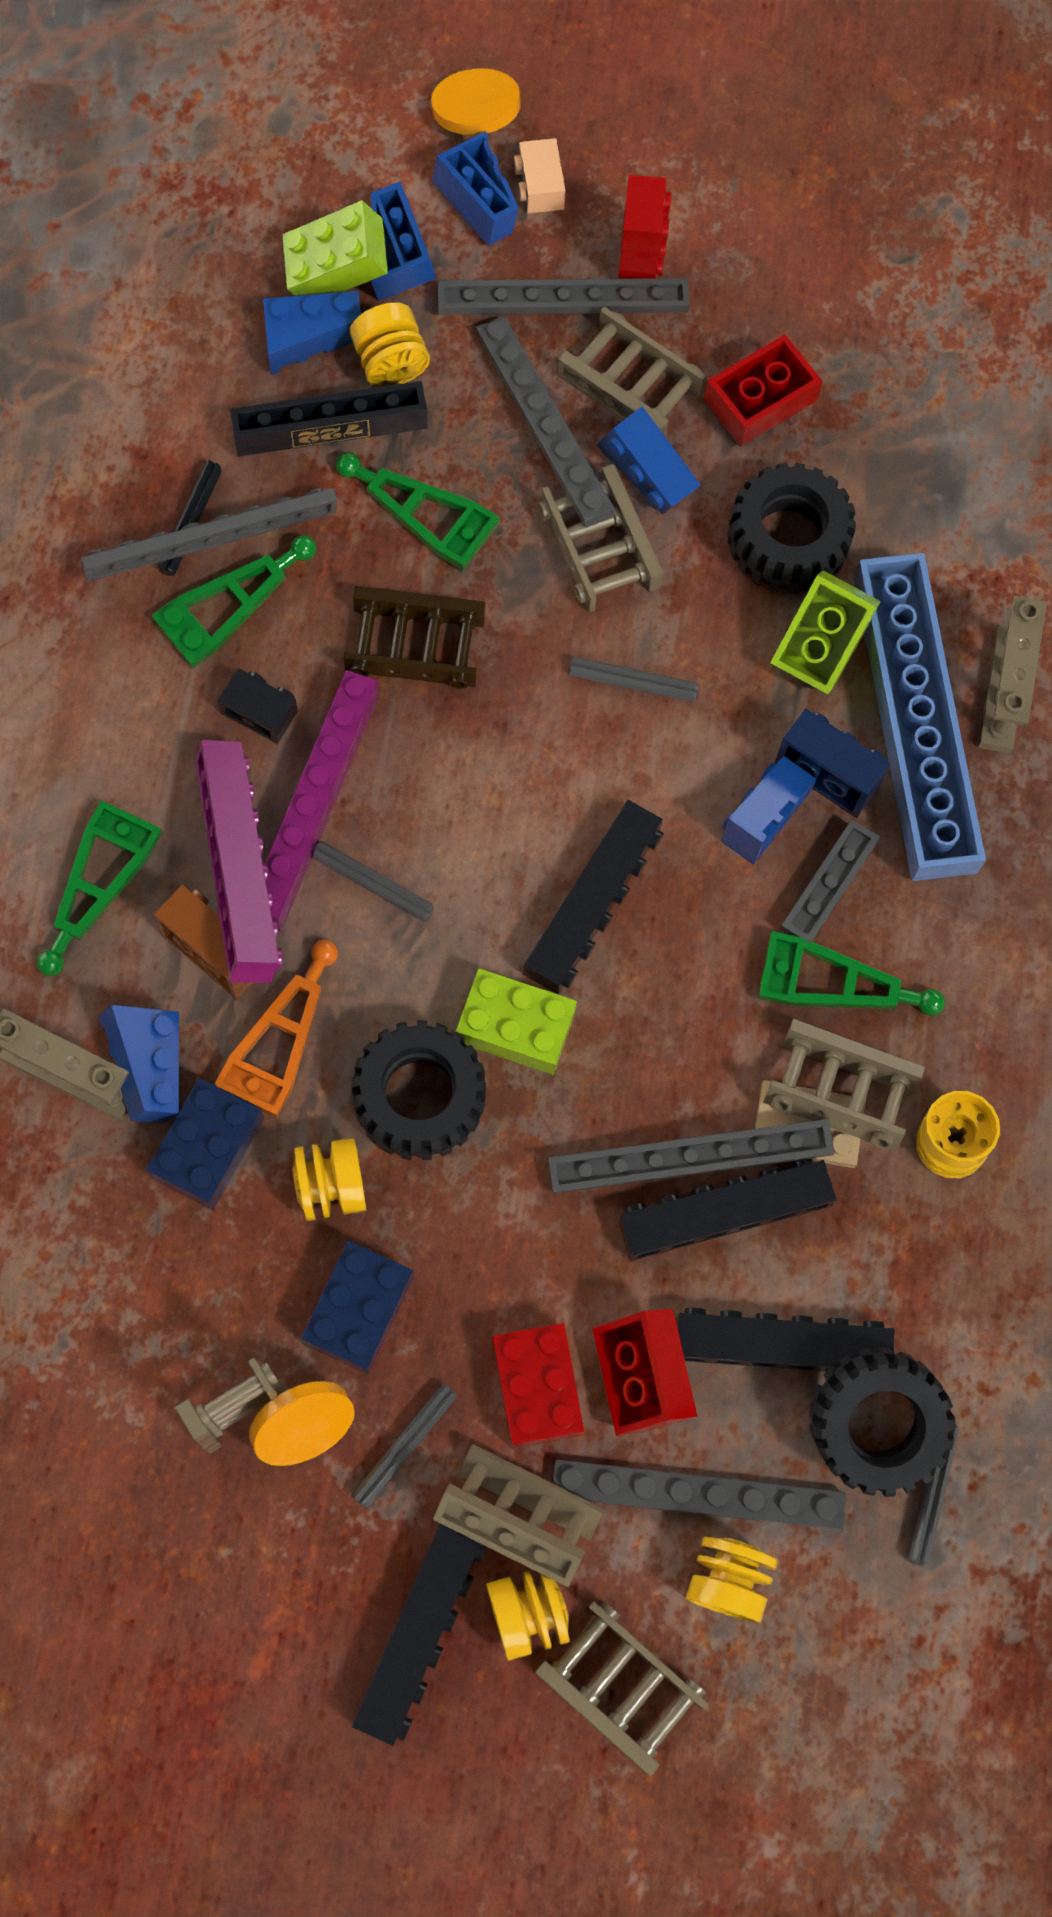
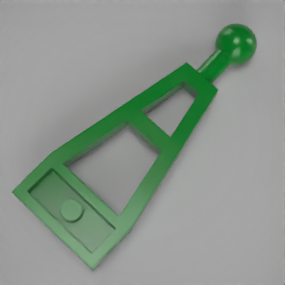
(462, 540)
(190, 636)
(121, 831)
(782, 971)

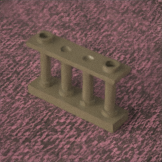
(603, 390)
(633, 542)
(1012, 675)
(853, 1057)
(62, 1065)
(208, 1421)
(509, 1534)
(586, 1699)

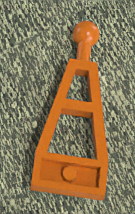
(256, 1085)

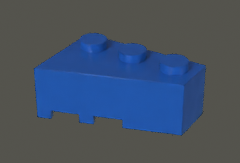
(476, 188)
(405, 250)
(308, 325)
(649, 461)
(767, 809)
(148, 1048)

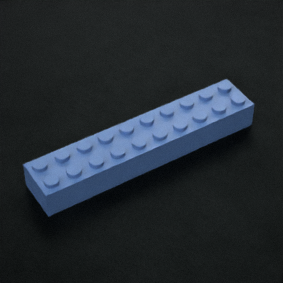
(920, 720)

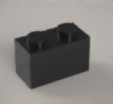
(258, 705)

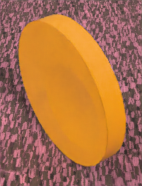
(476, 101)
(301, 1423)

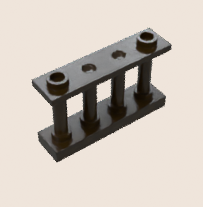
(408, 606)

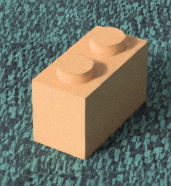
(541, 176)

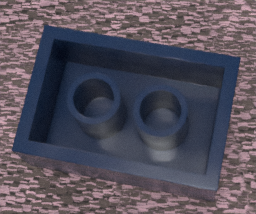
(842, 766)
(205, 1144)
(357, 1307)

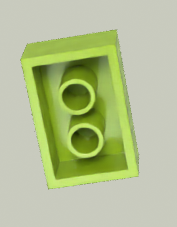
(335, 252)
(825, 632)
(516, 1021)

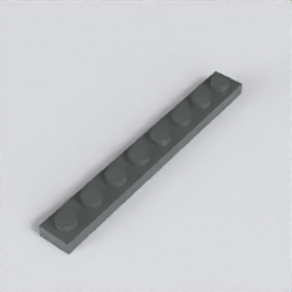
(563, 296)
(545, 422)
(199, 537)
(691, 1156)
(702, 1495)

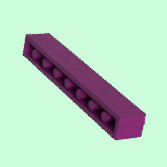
(318, 790)
(237, 863)

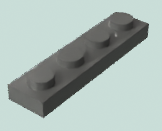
(830, 882)

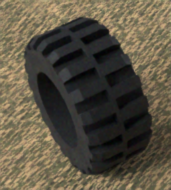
(796, 491)
(409, 1046)
(915, 1454)

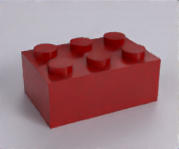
(644, 228)
(762, 390)
(644, 1372)
(538, 1385)

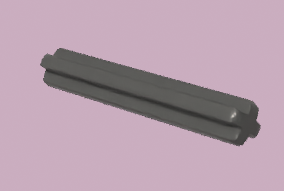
(633, 678)
(373, 881)
(404, 1445)
(930, 1510)

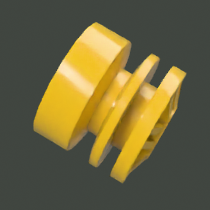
(389, 344)
(959, 1116)
(329, 1179)
(732, 1579)
(528, 1613)

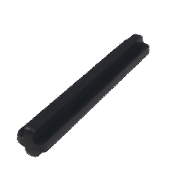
(194, 508)

